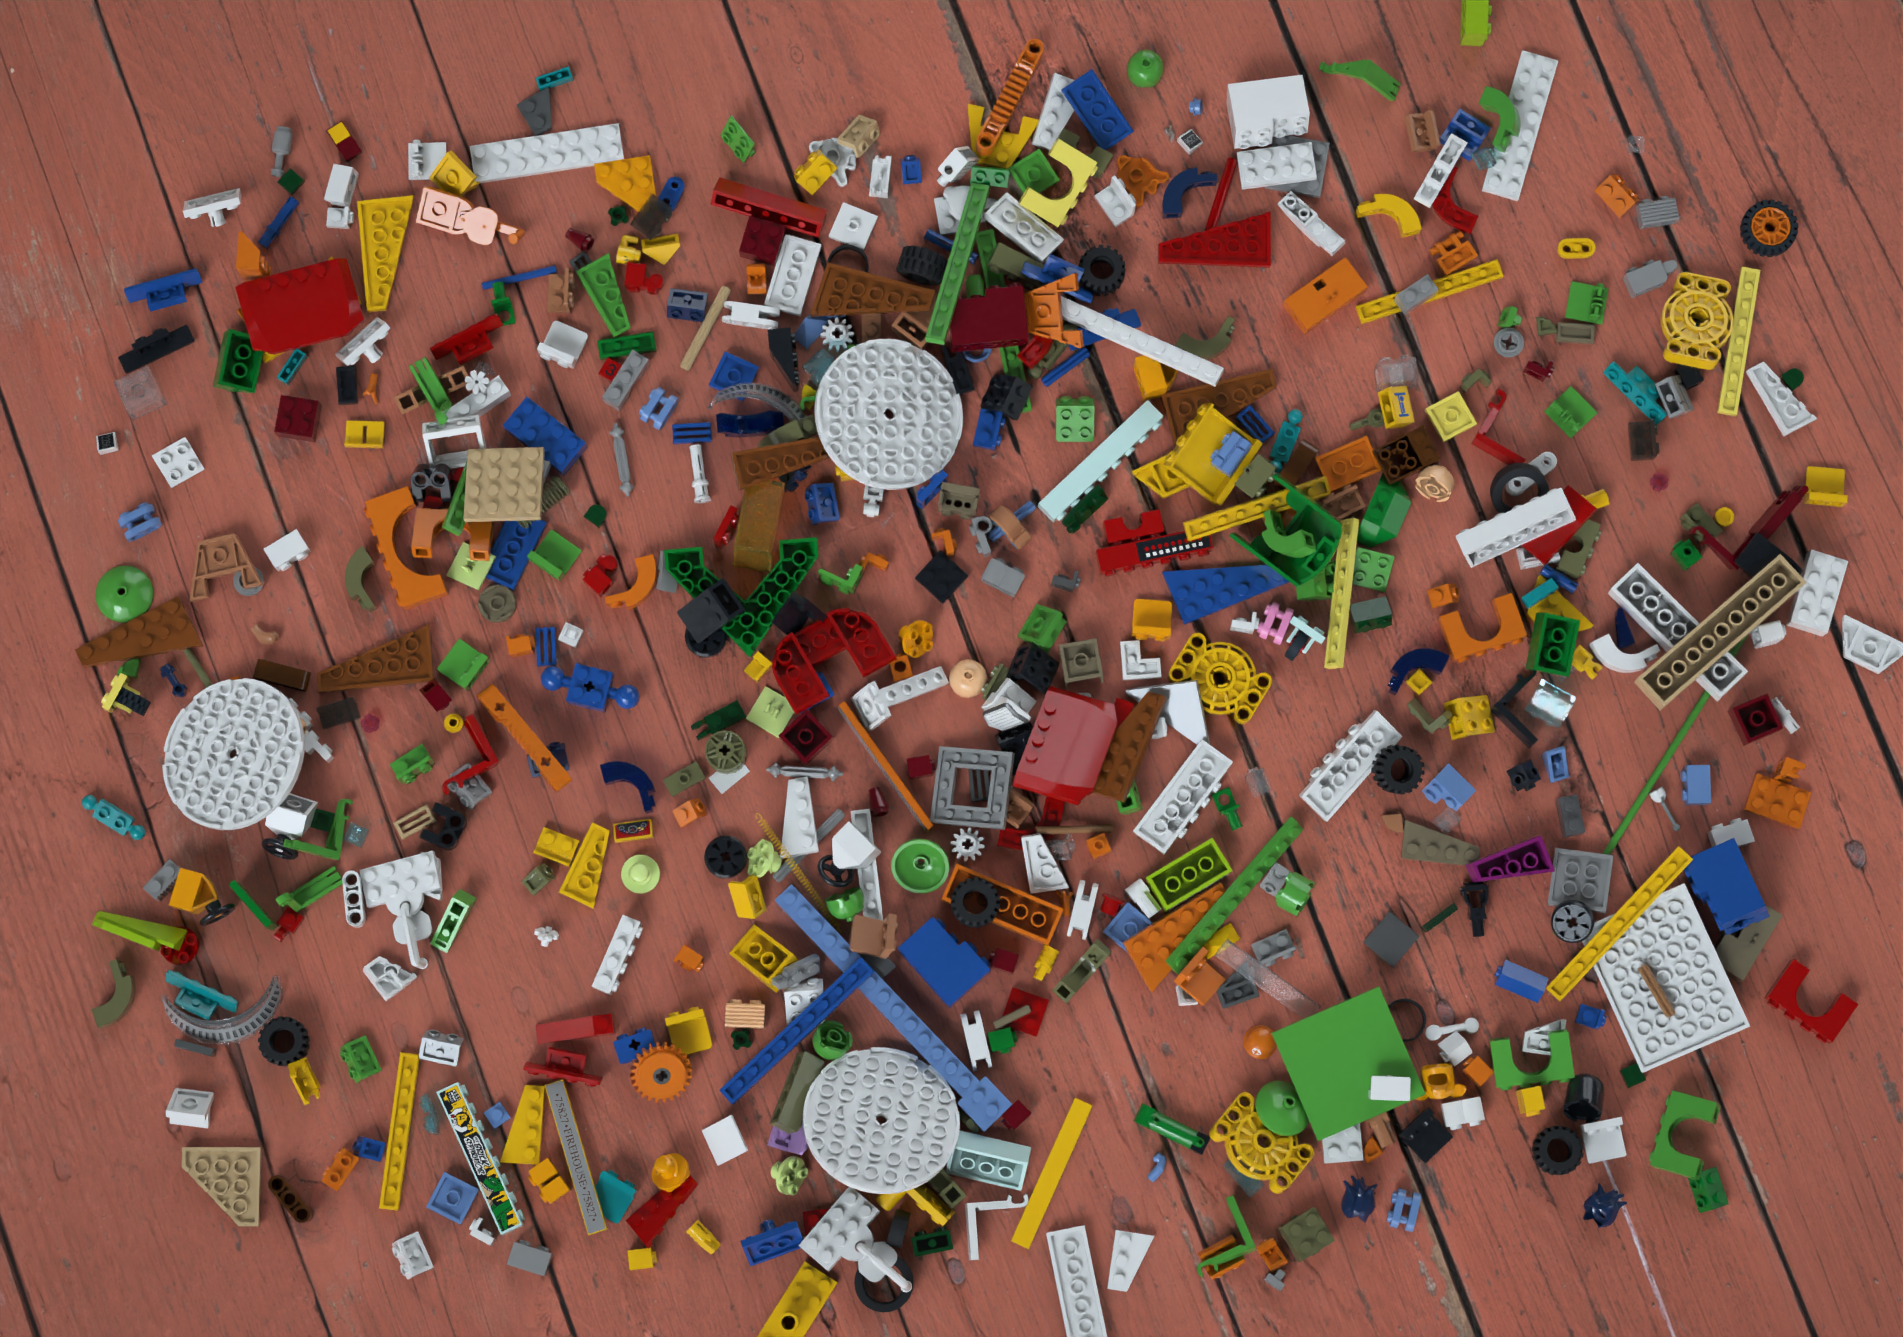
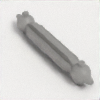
(621, 459)
(803, 771)

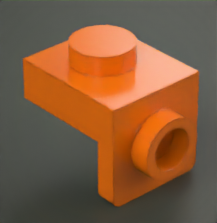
(756, 278)
(949, 543)
(878, 561)
(1443, 595)
(689, 812)
(1271, 1254)

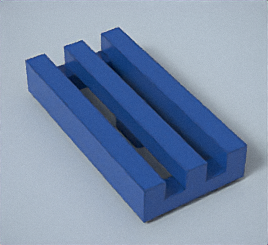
(1244, 413)
(685, 433)
(545, 630)

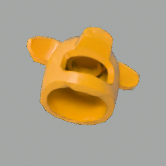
(1439, 1082)

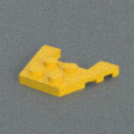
(1009, 145)

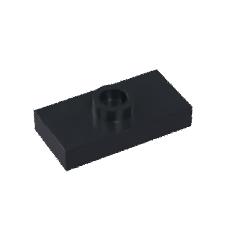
(347, 385)

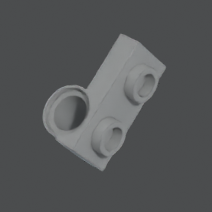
(982, 544)

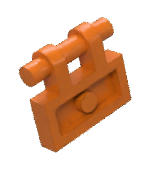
(1456, 258)

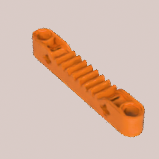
(1010, 97)
(494, 702)

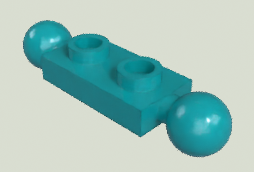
(1286, 439)
(113, 817)

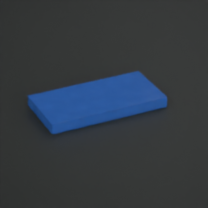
(1097, 110)
(512, 550)

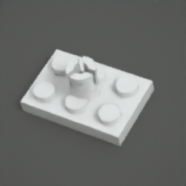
(213, 206)
(364, 343)

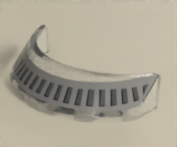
(767, 393)
(232, 1029)

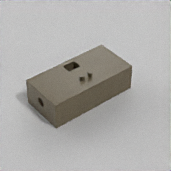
(1742, 947)

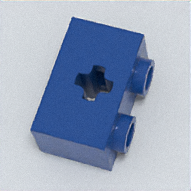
(623, 1043)

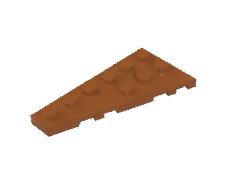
(858, 292)
(1227, 396)
(149, 634)
(390, 664)
(1129, 748)

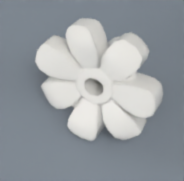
(476, 382)
(546, 935)

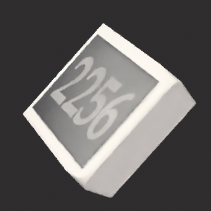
(1189, 141)
(107, 443)

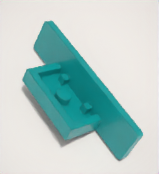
(1638, 388)
(199, 998)

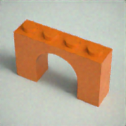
(429, 524)
(1462, 646)

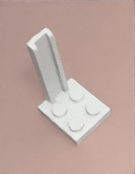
(873, 702)

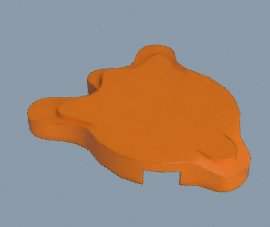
(1139, 177)

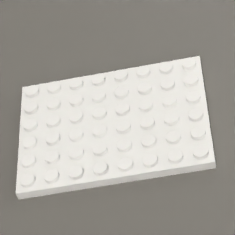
(1689, 972)

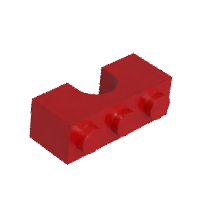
(1117, 533)

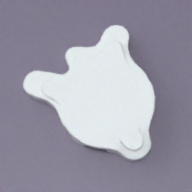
(840, 155)
(956, 200)

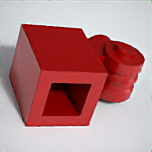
(637, 281)
(596, 577)

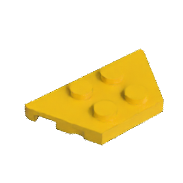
(1160, 478)
(1557, 605)

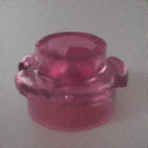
(1659, 477)
(370, 718)

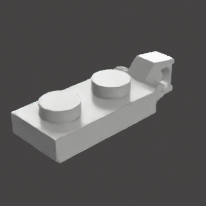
(797, 972)

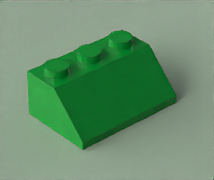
(237, 363)
(1552, 644)

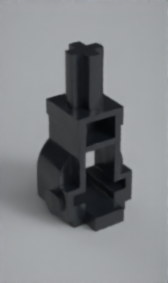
(1476, 914)

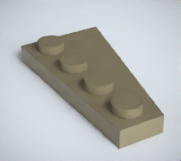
(1432, 846)

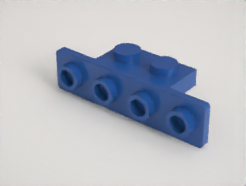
(1055, 269)
(165, 290)
(1129, 318)

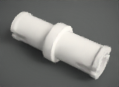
(1784, 716)

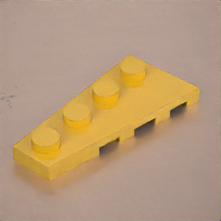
(584, 874)
(526, 1131)

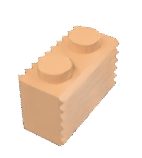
(745, 1015)

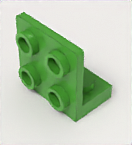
(555, 555)
(845, 586)
(463, 664)
(412, 764)

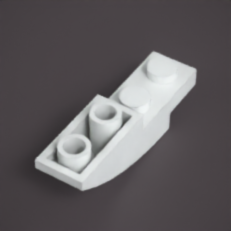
(1310, 224)
(311, 737)

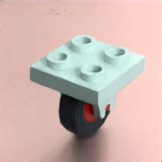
(1298, 643)

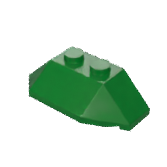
(1384, 513)

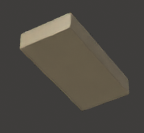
(1575, 333)
(1011, 1017)

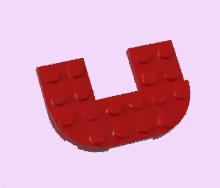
(820, 641)

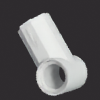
(1140, 894)

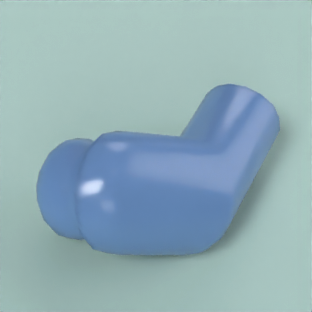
(1159, 1168)

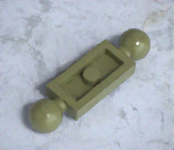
(1053, 354)

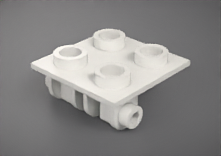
(424, 158)
(178, 462)

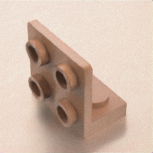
(560, 292)

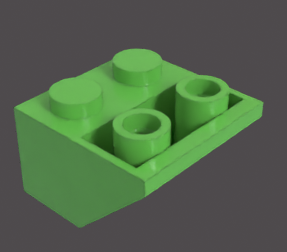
(1320, 586)

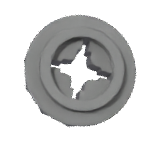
(1516, 339)
(238, 584)

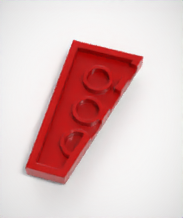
(654, 1214)

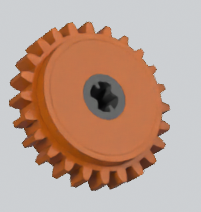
(647, 1071)

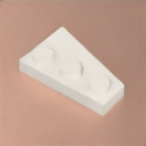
(1041, 866)
(1126, 1258)

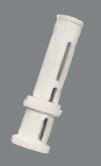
(700, 483)

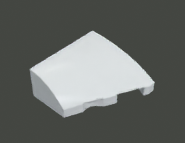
(387, 977)

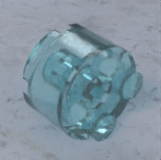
(818, 365)

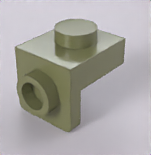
(1469, 380)

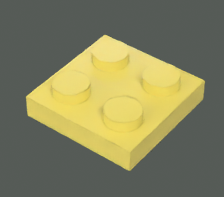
(1450, 416)

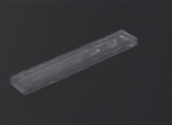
(1267, 980)

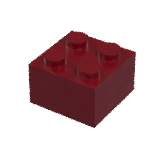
(762, 241)
(298, 418)
(1755, 719)
(806, 737)

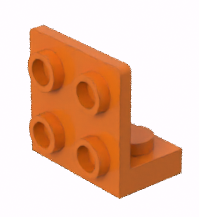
(1199, 978)

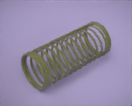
(560, 485)

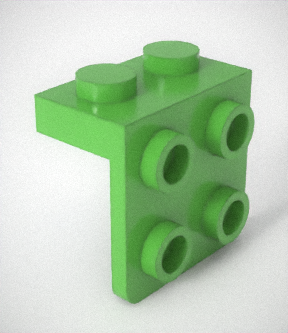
(1075, 419)

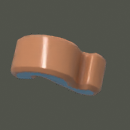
(1010, 526)

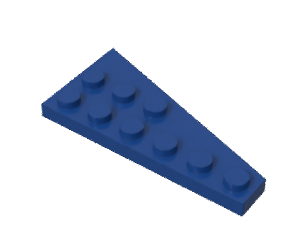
(1214, 589)

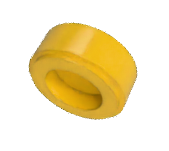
(1724, 517)

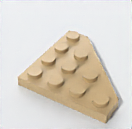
(229, 1177)

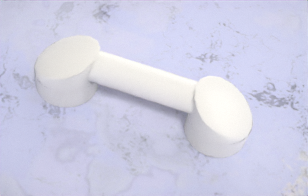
(1434, 1032)

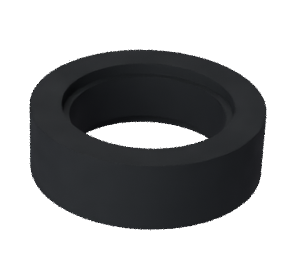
(1510, 472)
(884, 1306)

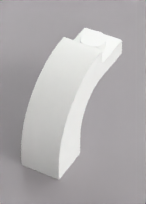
(1616, 660)

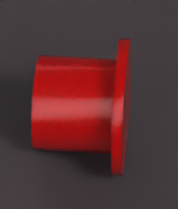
(1110, 904)

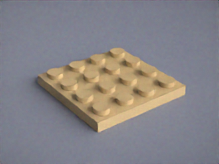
(504, 484)

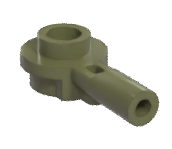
(1374, 419)

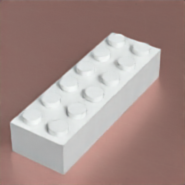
(1515, 527)

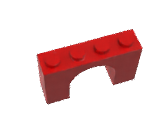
(1783, 996)

